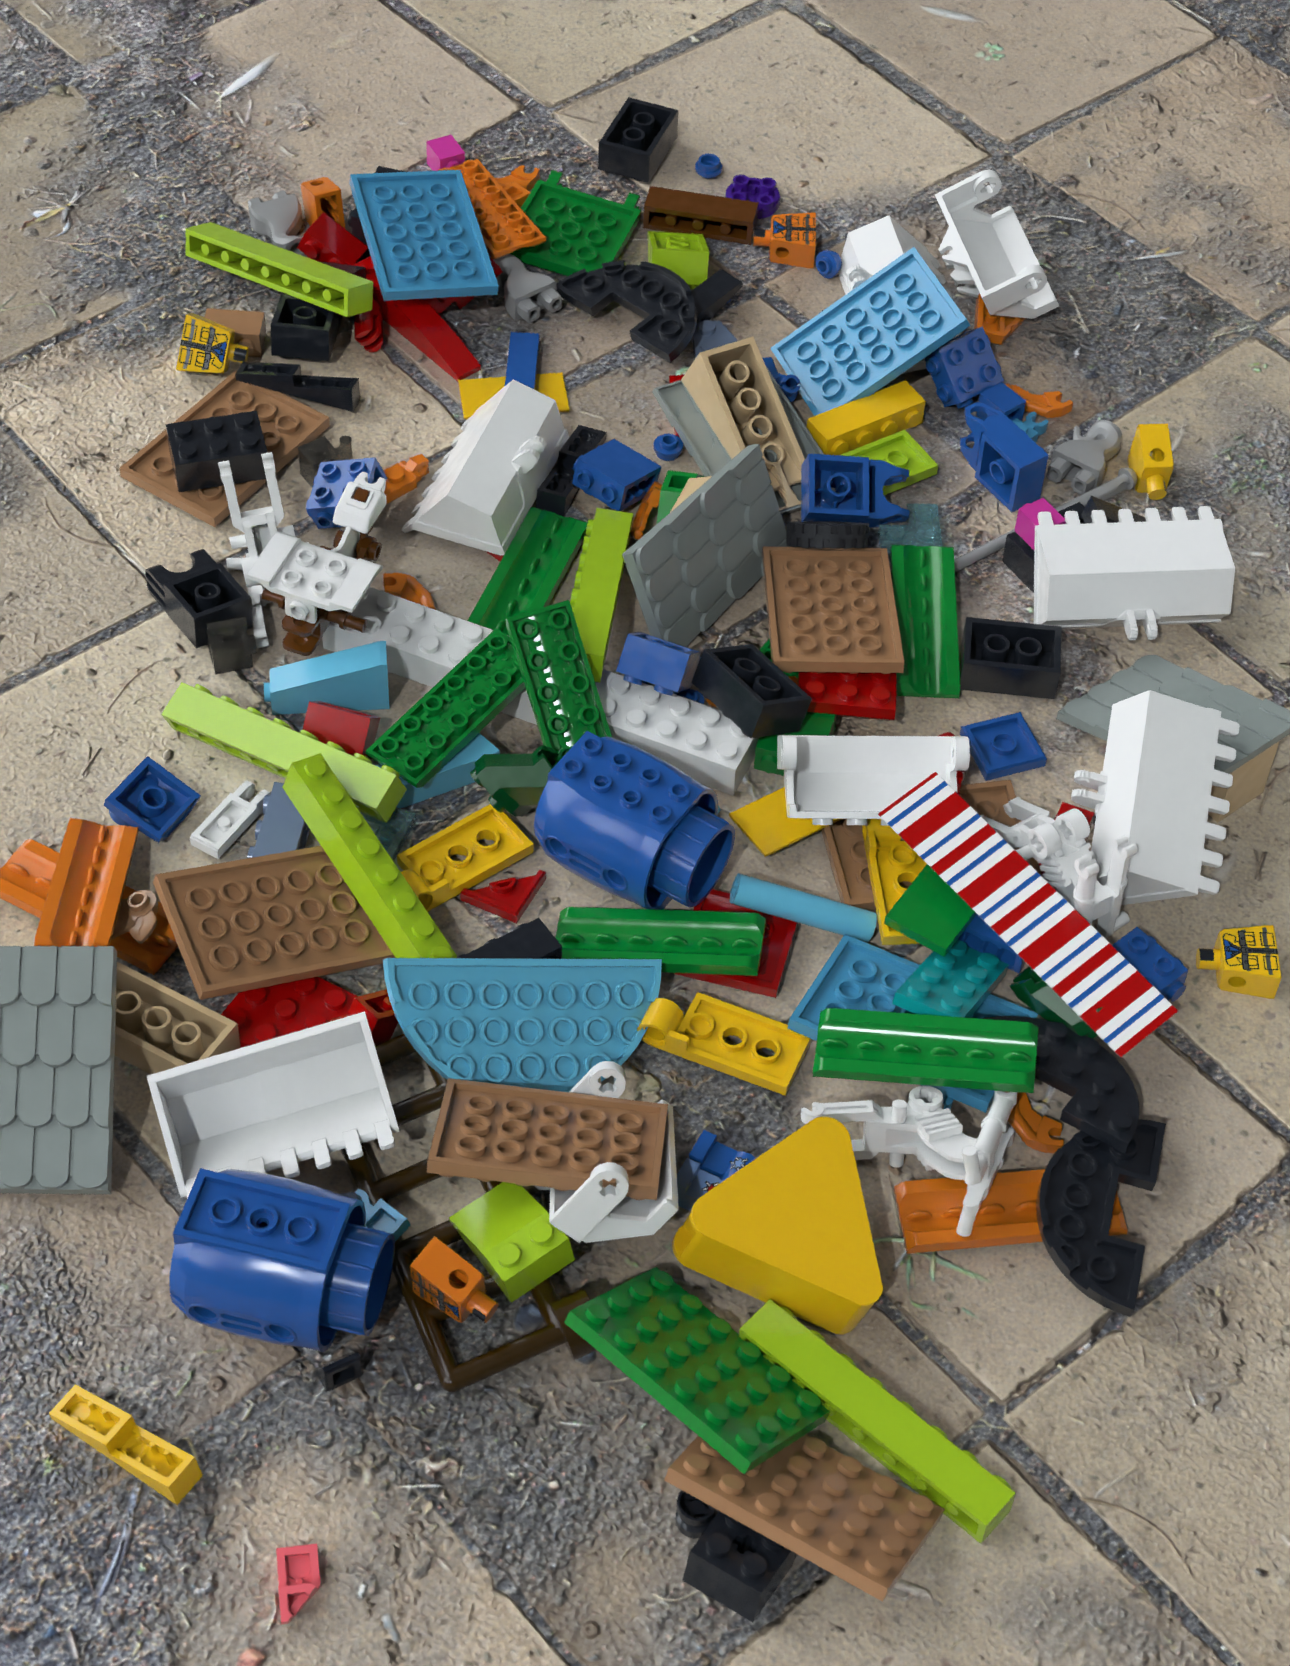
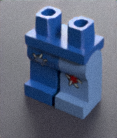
(707, 1167)

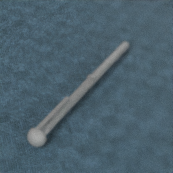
(1126, 480)

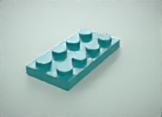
(951, 983)

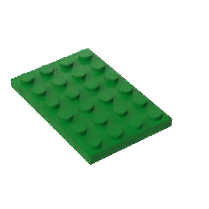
(698, 1368)

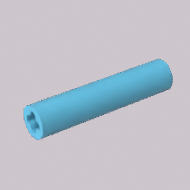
(802, 907)

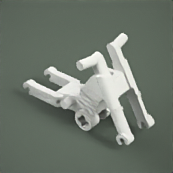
(258, 529)
(1068, 861)
(933, 1137)

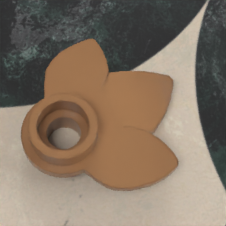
(137, 915)

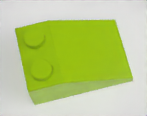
(680, 253)
(513, 1238)

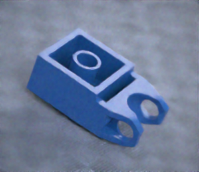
(1004, 457)
(859, 490)
(658, 662)

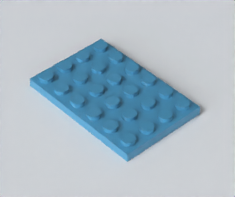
(423, 235)
(871, 334)
(867, 979)

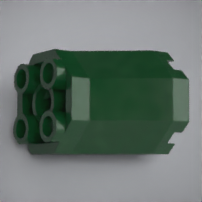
(515, 779)
(1043, 1000)

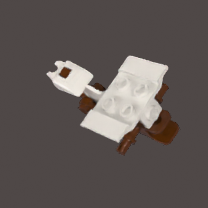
(323, 582)

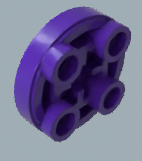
(756, 190)

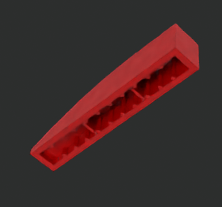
(424, 329)

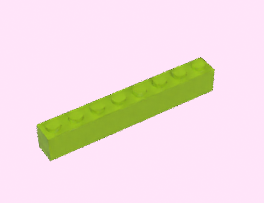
(279, 269)
(599, 582)
(276, 746)
(363, 861)
(882, 1423)

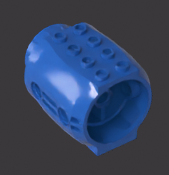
(632, 824)
(278, 1260)

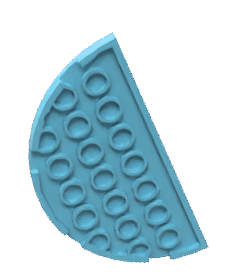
(521, 1017)

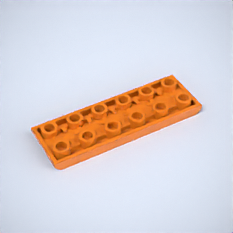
(499, 217)
(26, 883)
(87, 885)
(1007, 1216)

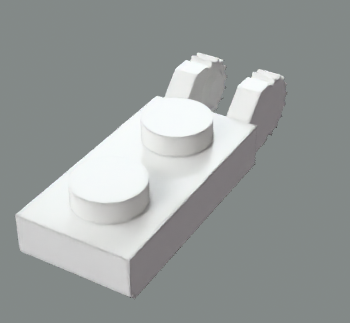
(228, 820)

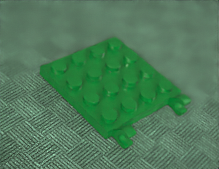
(577, 227)

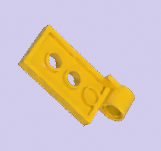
(888, 865)
(439, 878)
(701, 1035)

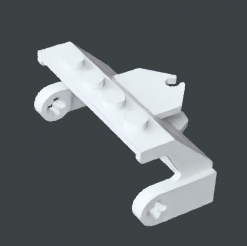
(992, 252)
(861, 774)
(605, 1213)

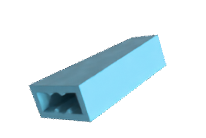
(344, 678)
(452, 775)

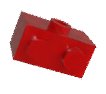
(331, 243)
(343, 726)

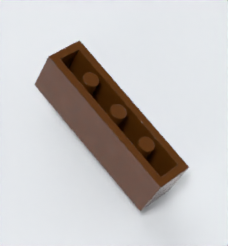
(700, 214)

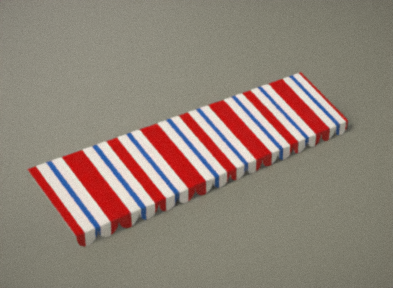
(1029, 914)

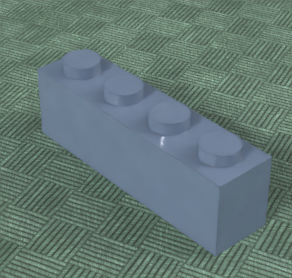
(281, 827)

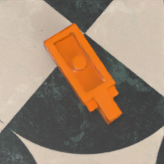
(405, 476)

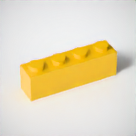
(867, 419)

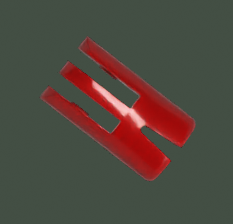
(369, 328)

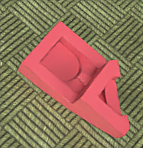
(297, 1578)

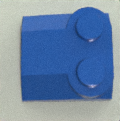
(151, 800)

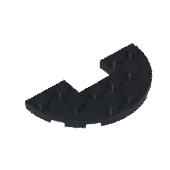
(646, 290)
(1100, 1088)
(1077, 1211)

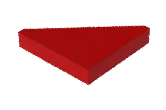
(506, 897)

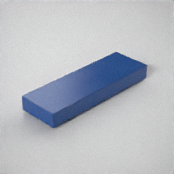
(522, 358)

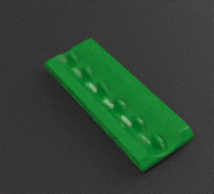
(530, 568)
(927, 620)
(557, 676)
(452, 712)
(683, 939)
(926, 1050)

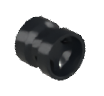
(689, 1508)

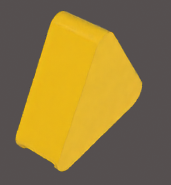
(791, 1230)

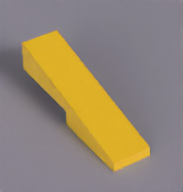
(127, 1444)

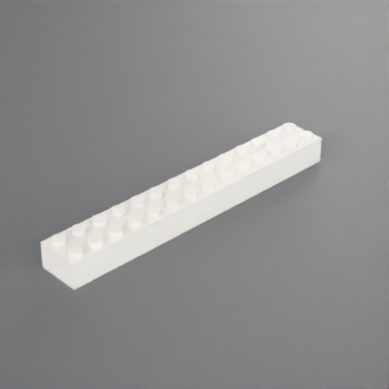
(684, 733)

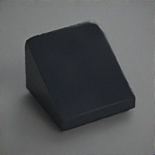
(340, 1371)

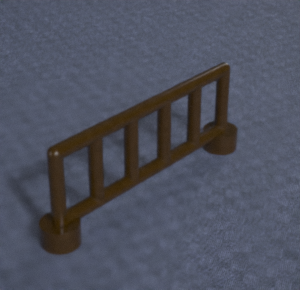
(426, 1316)

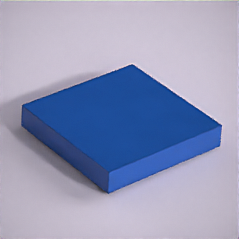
(1003, 746)

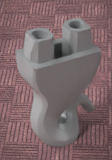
(278, 220)
(526, 291)
(1085, 457)

